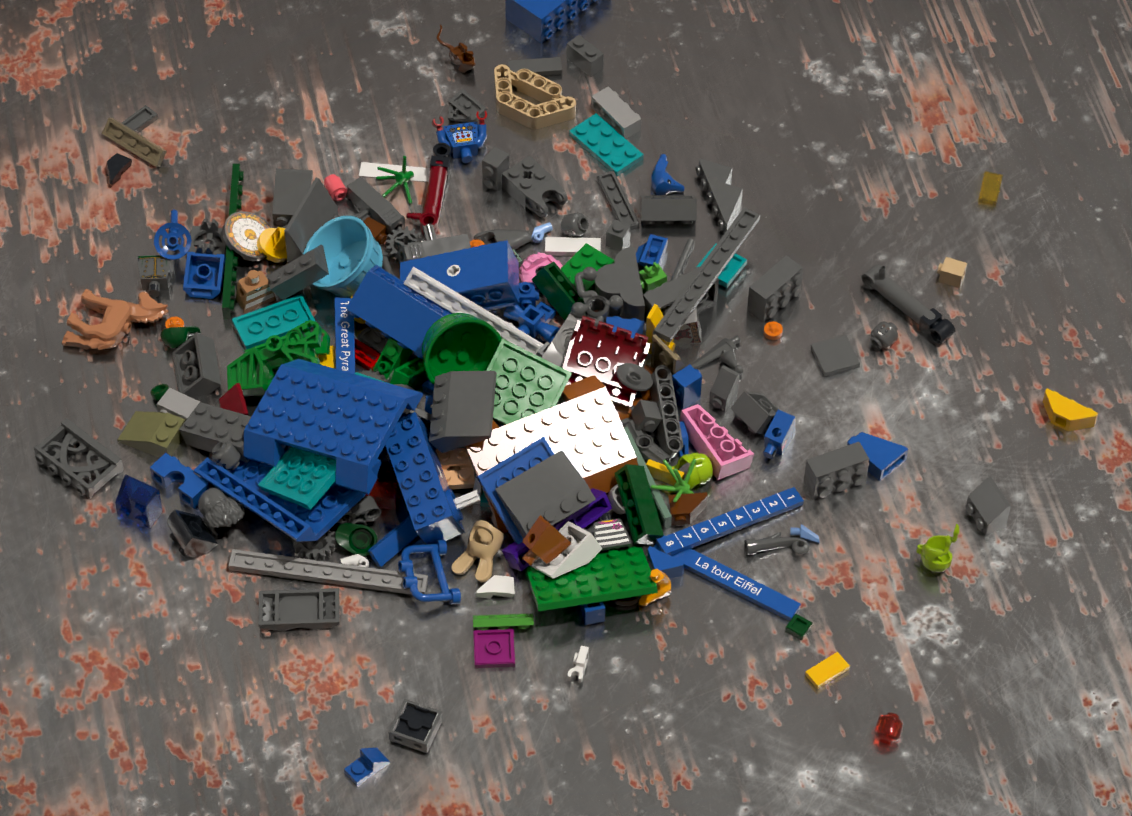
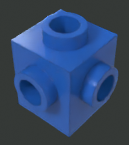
(527, 294)

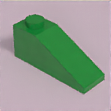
(410, 373)

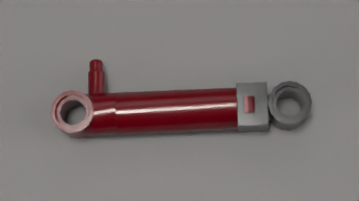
(438, 175)

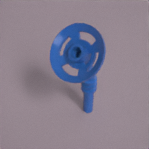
(175, 231)

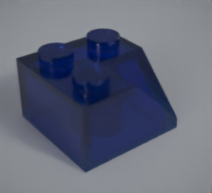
(138, 502)

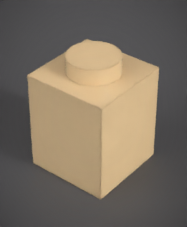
(952, 272)

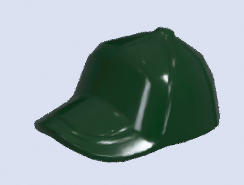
(177, 336)
(356, 538)

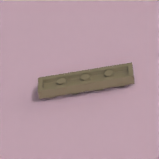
(134, 142)

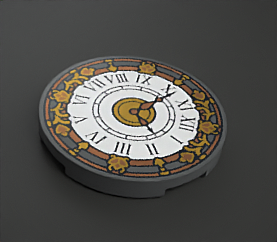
(242, 232)

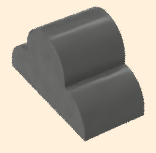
(622, 280)

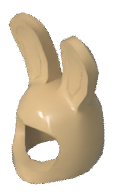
(483, 544)

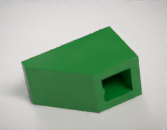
(391, 358)

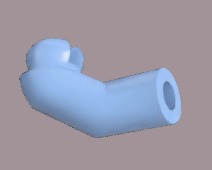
(538, 232)

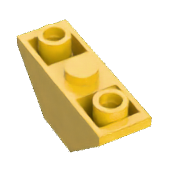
(1067, 412)

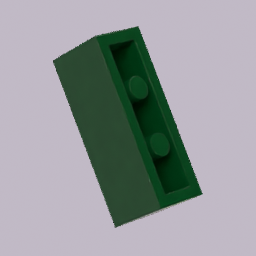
(557, 289)

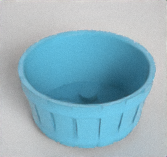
(348, 253)

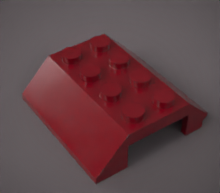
(601, 352)

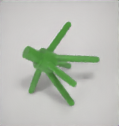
(680, 486)

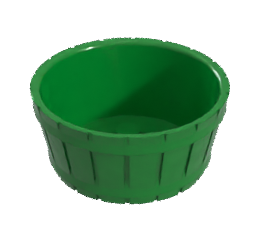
(458, 344)

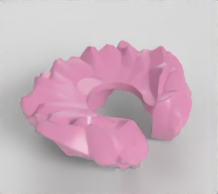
(532, 263)

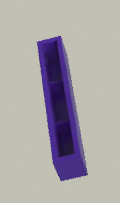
(582, 518)

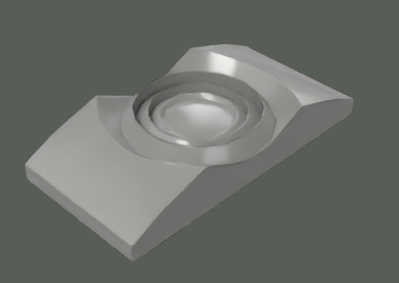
(558, 347)

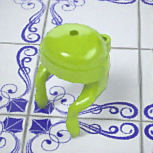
(702, 469)
(936, 553)

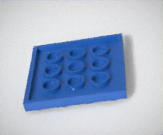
(508, 470)

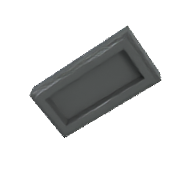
(141, 119)

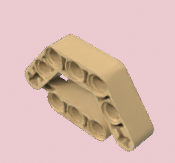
(551, 111)

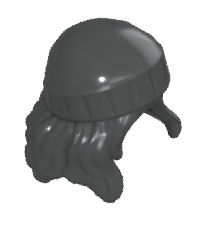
(219, 509)

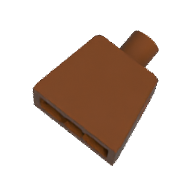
(544, 542)

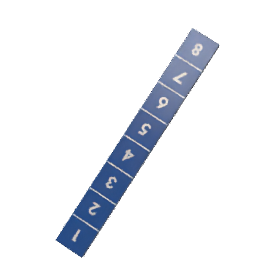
(730, 522)

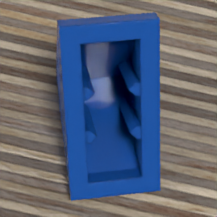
(665, 563)

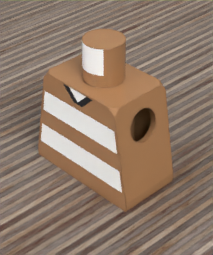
(253, 291)

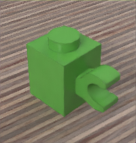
(652, 277)

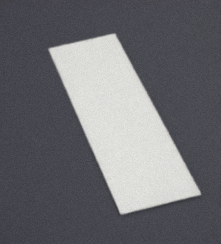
(370, 170)

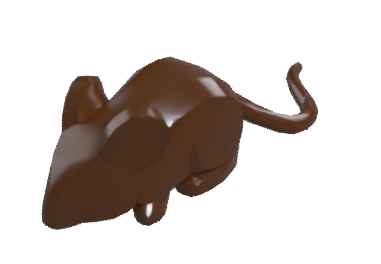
(459, 54)

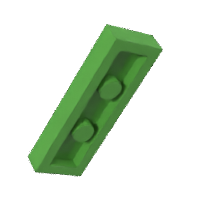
(503, 621)

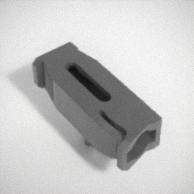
(374, 205)
(432, 245)

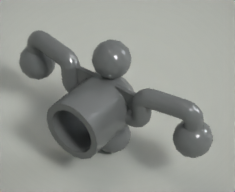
(592, 299)

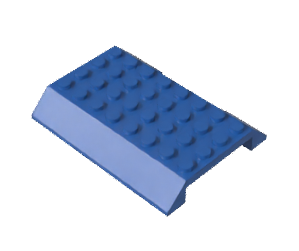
(328, 416)
(288, 517)

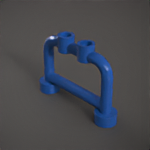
(410, 581)

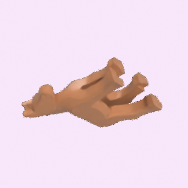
(115, 323)

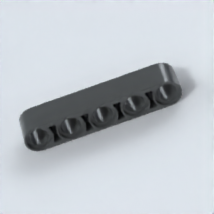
(668, 404)

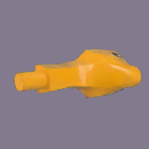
(663, 587)

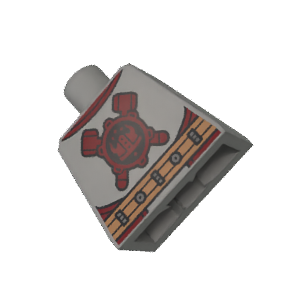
(690, 330)

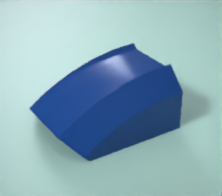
(204, 274)

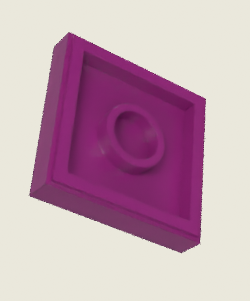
(494, 648)

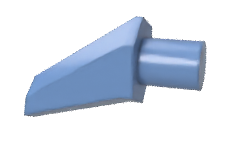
(804, 533)

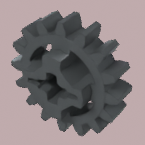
(399, 238)
(322, 547)

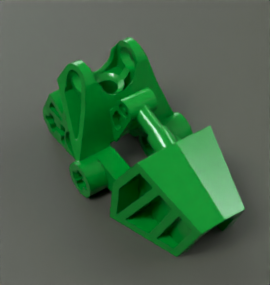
(257, 368)

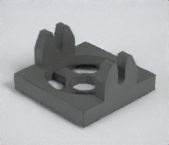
(210, 230)

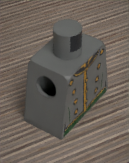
(155, 273)

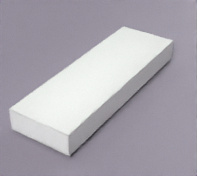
(568, 246)

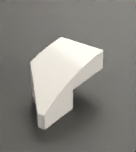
(497, 586)

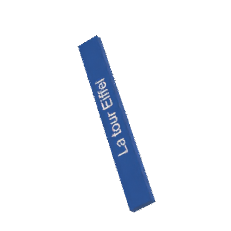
(738, 583)

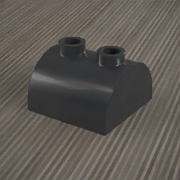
(190, 533)

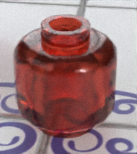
(889, 728)

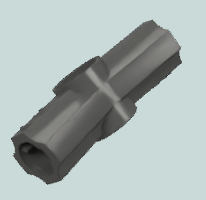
(651, 450)

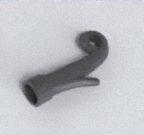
(774, 542)

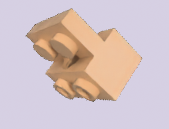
(457, 468)

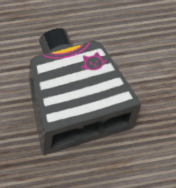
(611, 534)

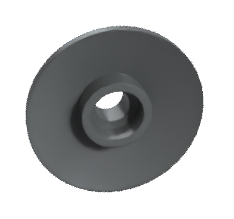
(634, 377)

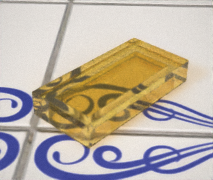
(990, 188)

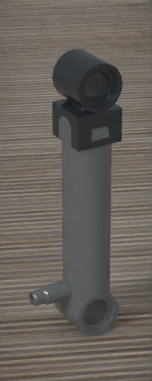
(929, 320)

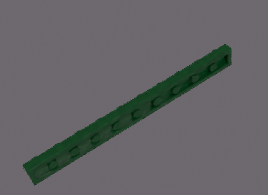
(231, 261)

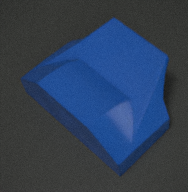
(652, 251)

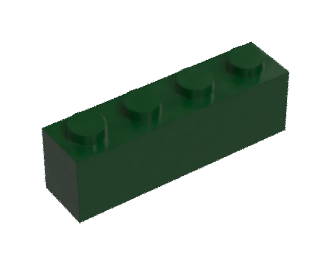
(639, 504)

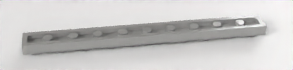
(322, 571)

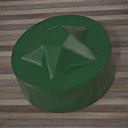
(158, 391)

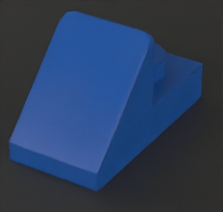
(368, 764)

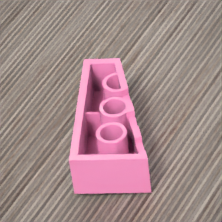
(710, 439)

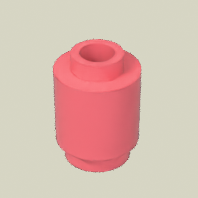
(335, 187)

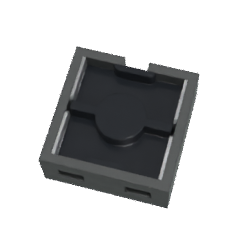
(415, 726)

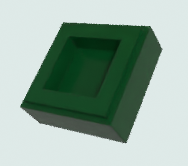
(798, 626)

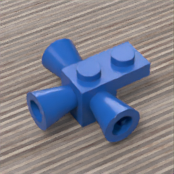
(534, 320)

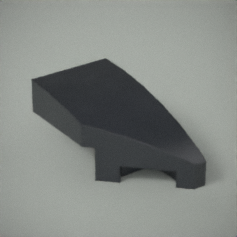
(116, 166)

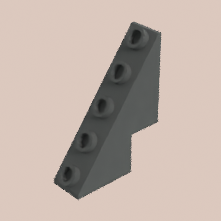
(722, 196)

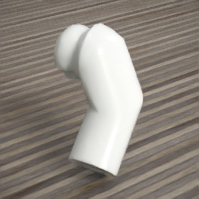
(356, 560)

